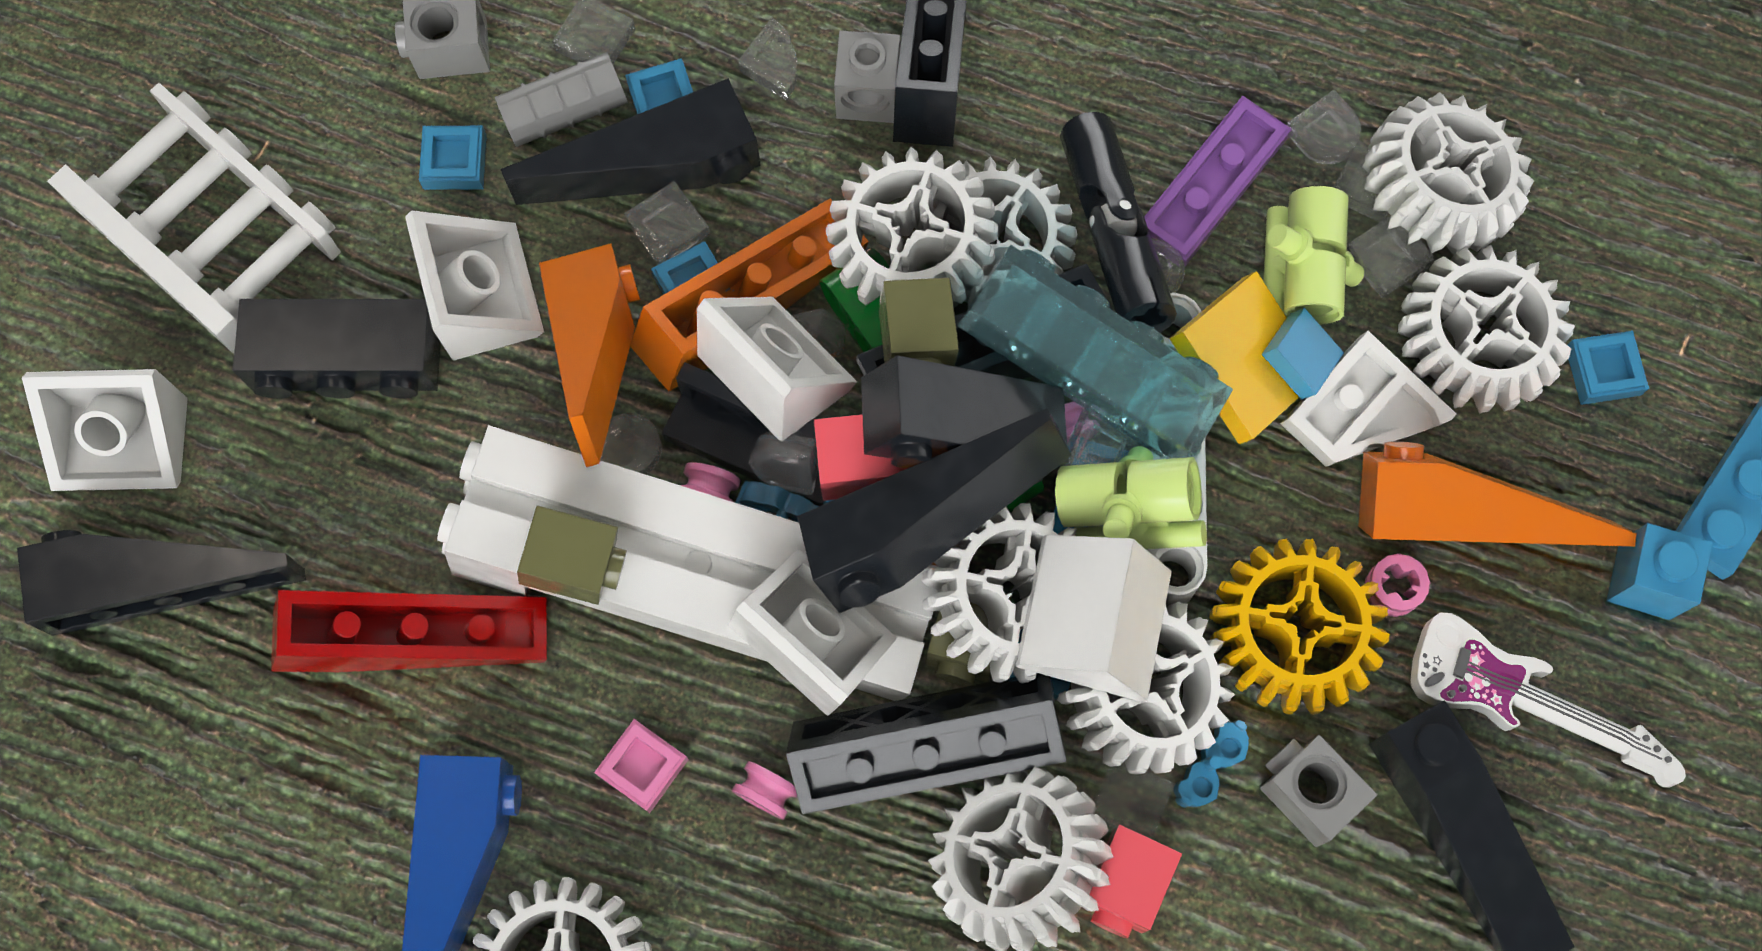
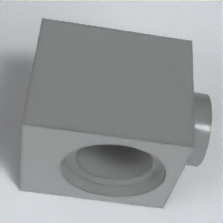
(458, 53)
(866, 76)
(1345, 789)

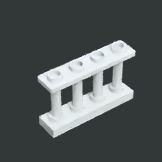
(181, 271)

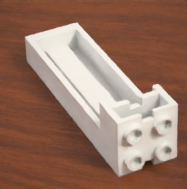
(685, 555)

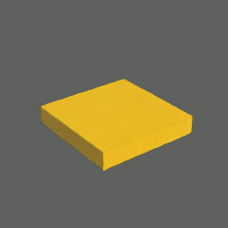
(1232, 339)

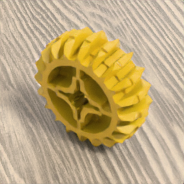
(1327, 628)

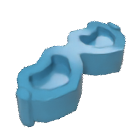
(774, 500)
(1201, 779)

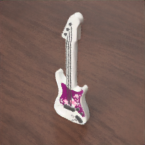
(1470, 673)

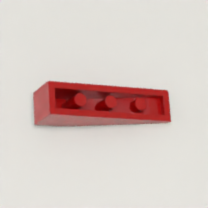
(404, 631)

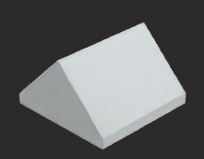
(474, 282)
(769, 361)
(108, 428)
(1095, 614)
(807, 637)

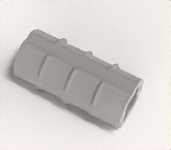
(561, 99)

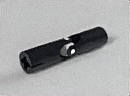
(1116, 221)

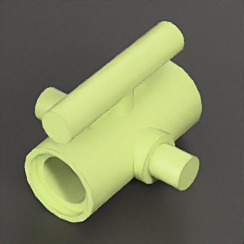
(1309, 254)
(1134, 500)

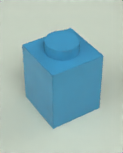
(1661, 573)

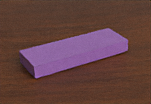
(1216, 177)

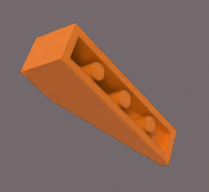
(777, 266)
(591, 337)
(1435, 500)

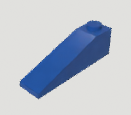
(455, 844)

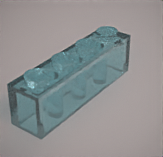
(1096, 355)

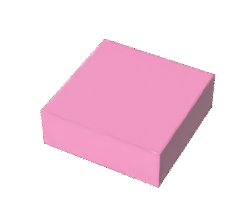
(641, 765)

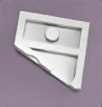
(1365, 404)

